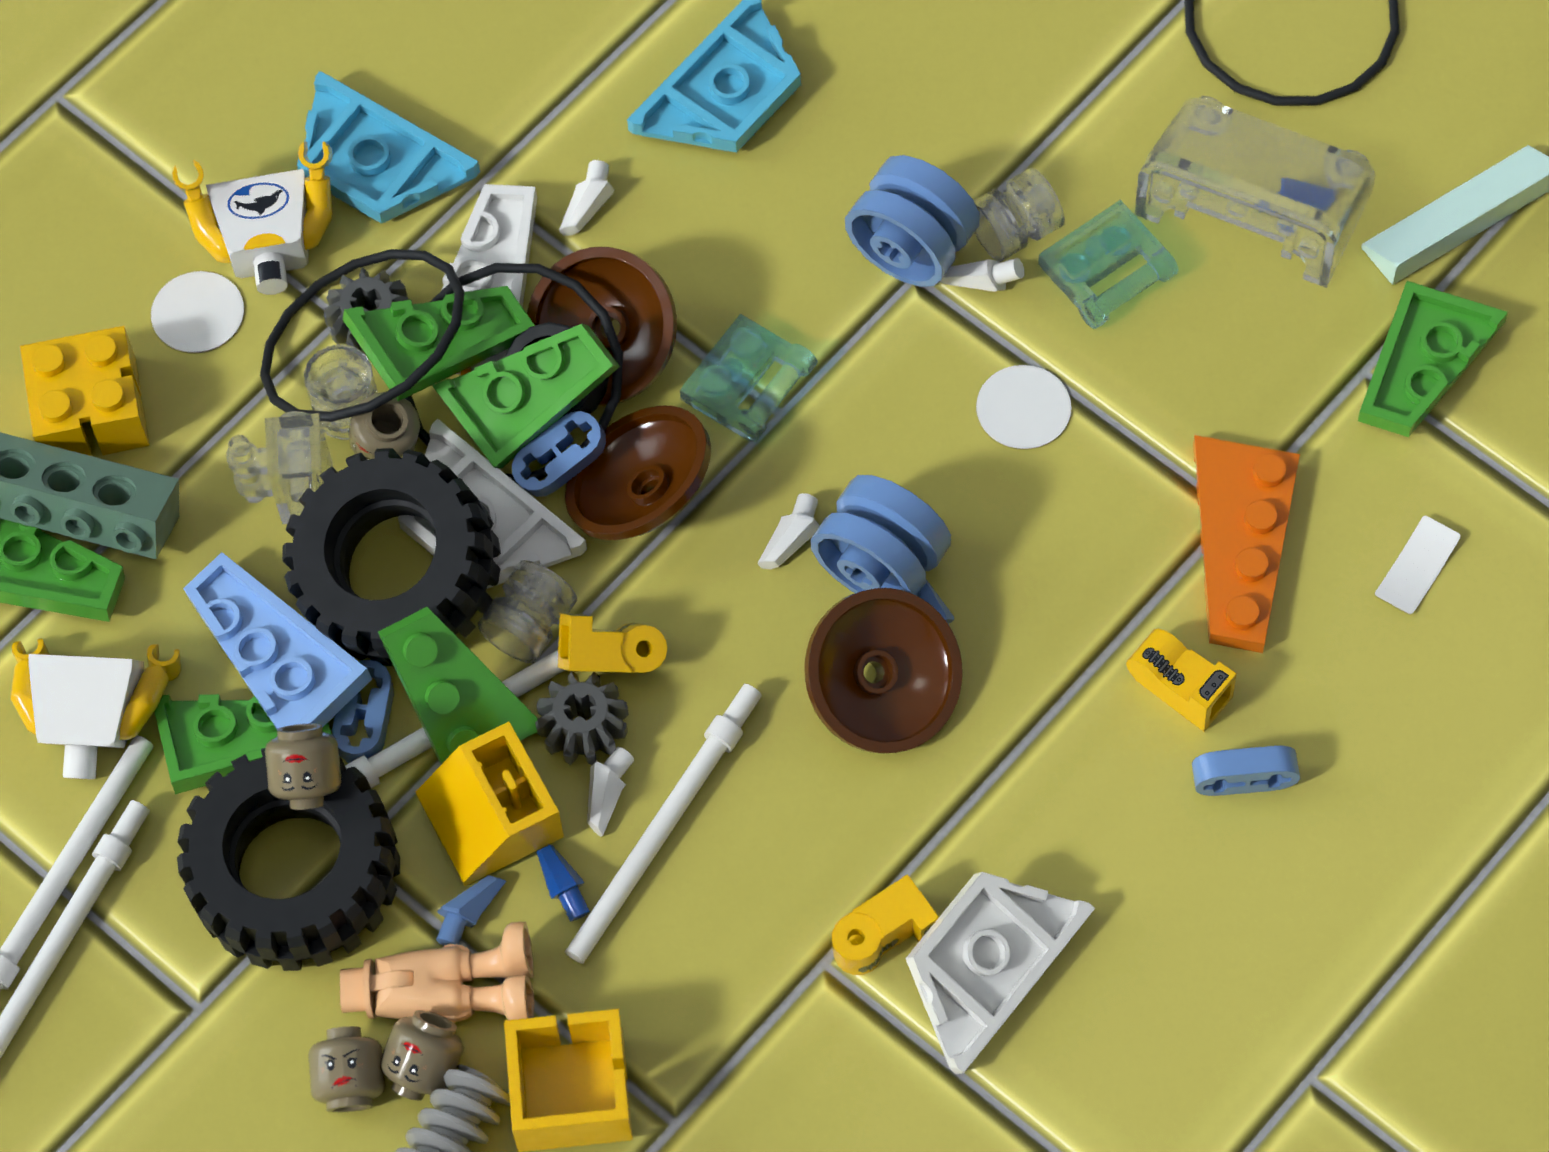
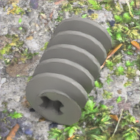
(457, 1113)

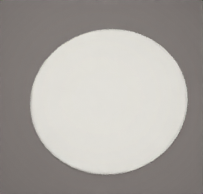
(197, 311)
(1023, 406)

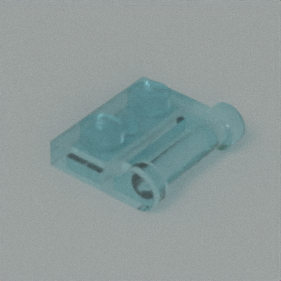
(1099, 250)
(735, 369)

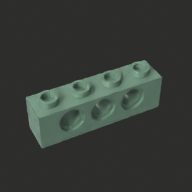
(86, 497)

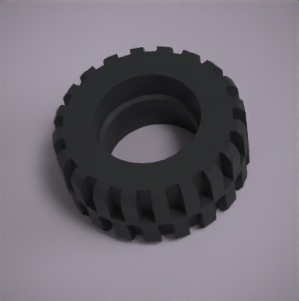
(351, 506)
(299, 925)

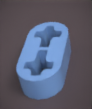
(550, 444)
(374, 714)
(1245, 770)

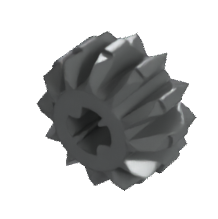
(366, 292)
(578, 735)

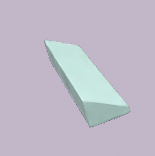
(1460, 214)

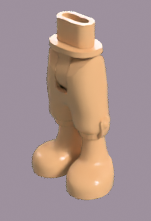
(436, 978)

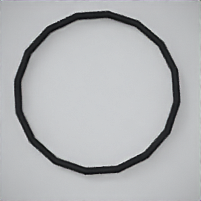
(1293, 100)
(586, 297)
(401, 388)

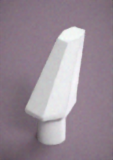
(587, 198)
(984, 274)
(791, 532)
(606, 788)

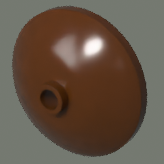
(630, 294)
(643, 475)
(913, 662)

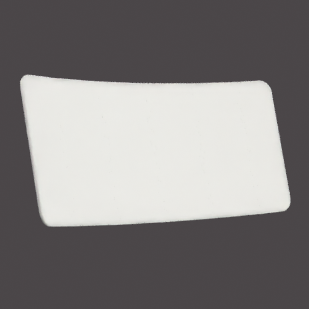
(1418, 565)

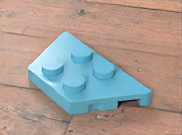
(723, 85)
(379, 157)

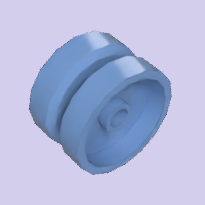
(912, 220)
(880, 537)

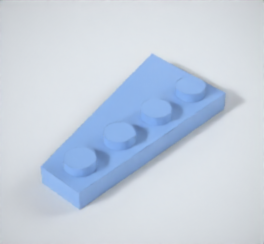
(277, 652)

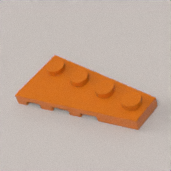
(1243, 522)

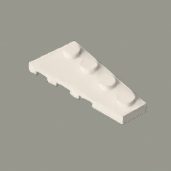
(497, 233)

